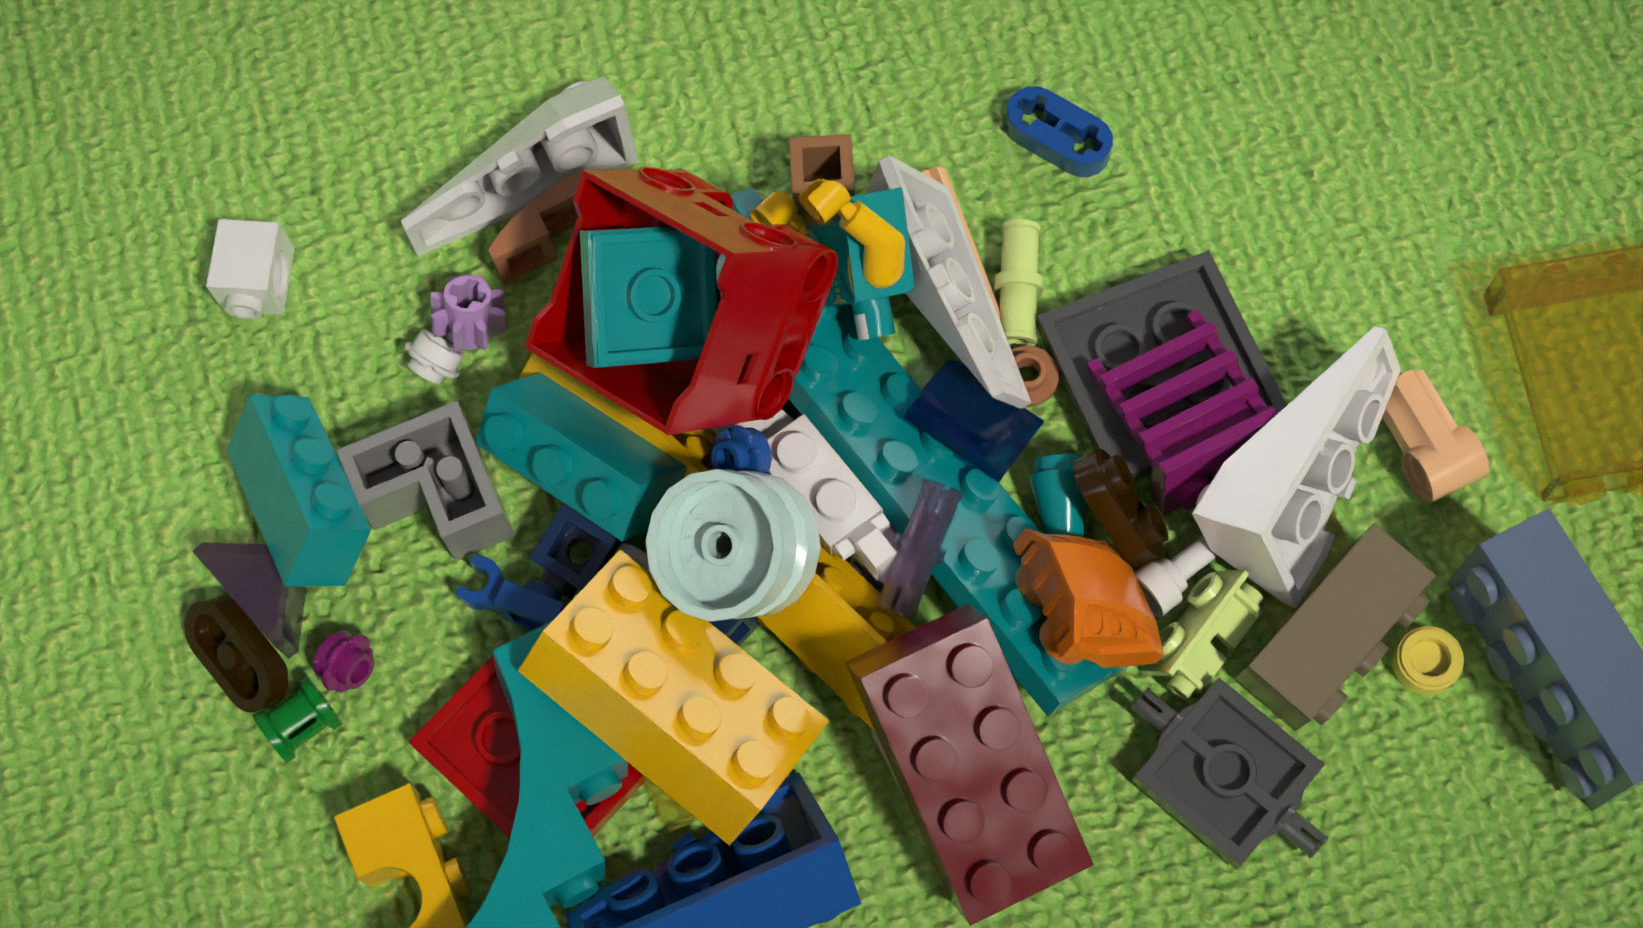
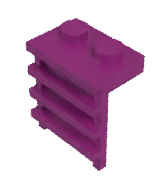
(1195, 443)

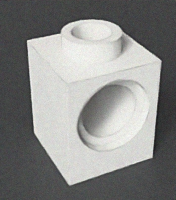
(250, 268)

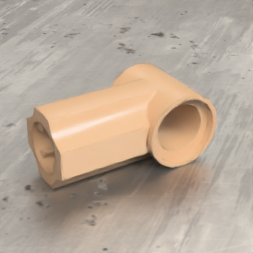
(1435, 451)

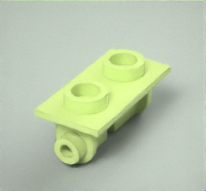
(1217, 608)

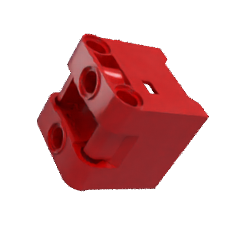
(762, 327)

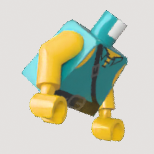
(869, 241)

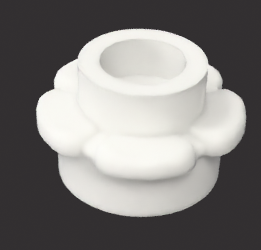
(433, 357)

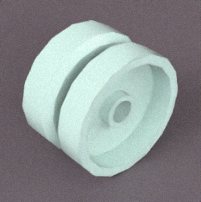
(732, 544)

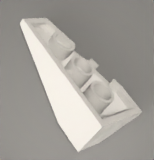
(567, 132)
(950, 282)
(1282, 484)

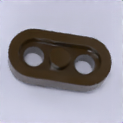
(1111, 497)
(236, 653)

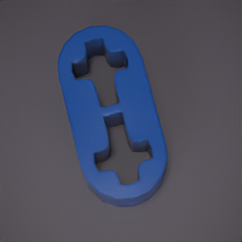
(1059, 131)

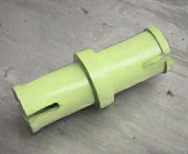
(1019, 281)

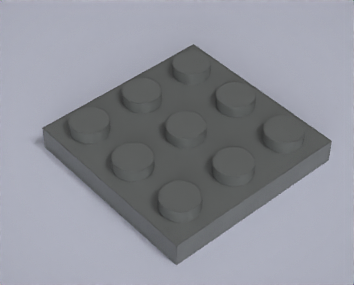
(1134, 320)

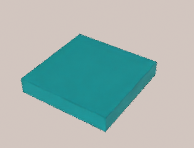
(646, 295)

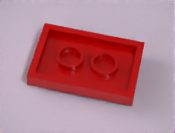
(479, 754)

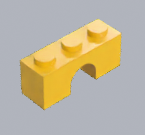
(401, 839)

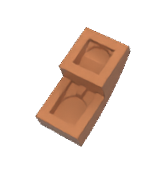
(526, 238)

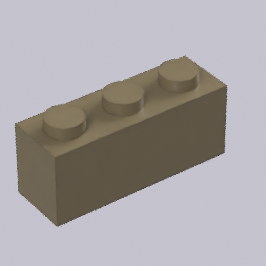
(1338, 629)

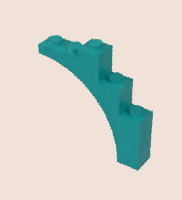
(550, 846)

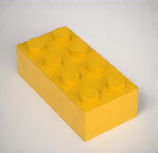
(673, 697)

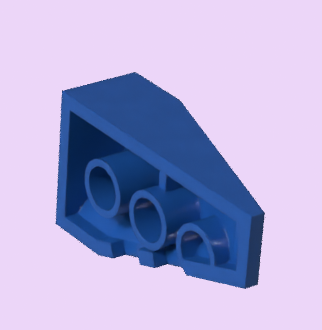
(773, 875)

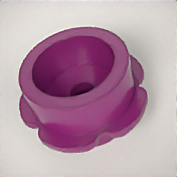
(344, 661)

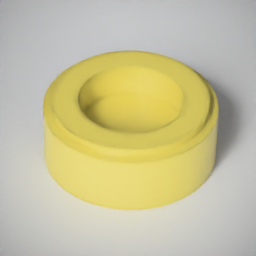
(1428, 660)

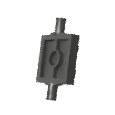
(1228, 773)

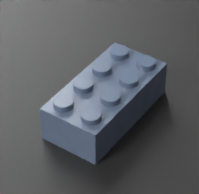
(1561, 651)

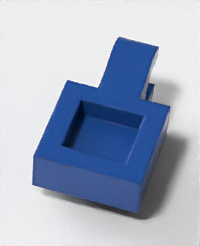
(523, 606)

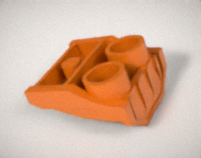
(1089, 601)

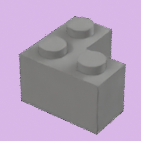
(434, 467)

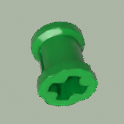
(297, 720)

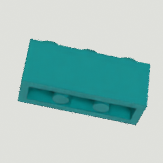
(577, 454)
(297, 491)

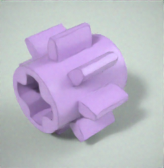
(468, 312)

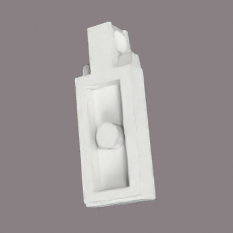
(844, 509)

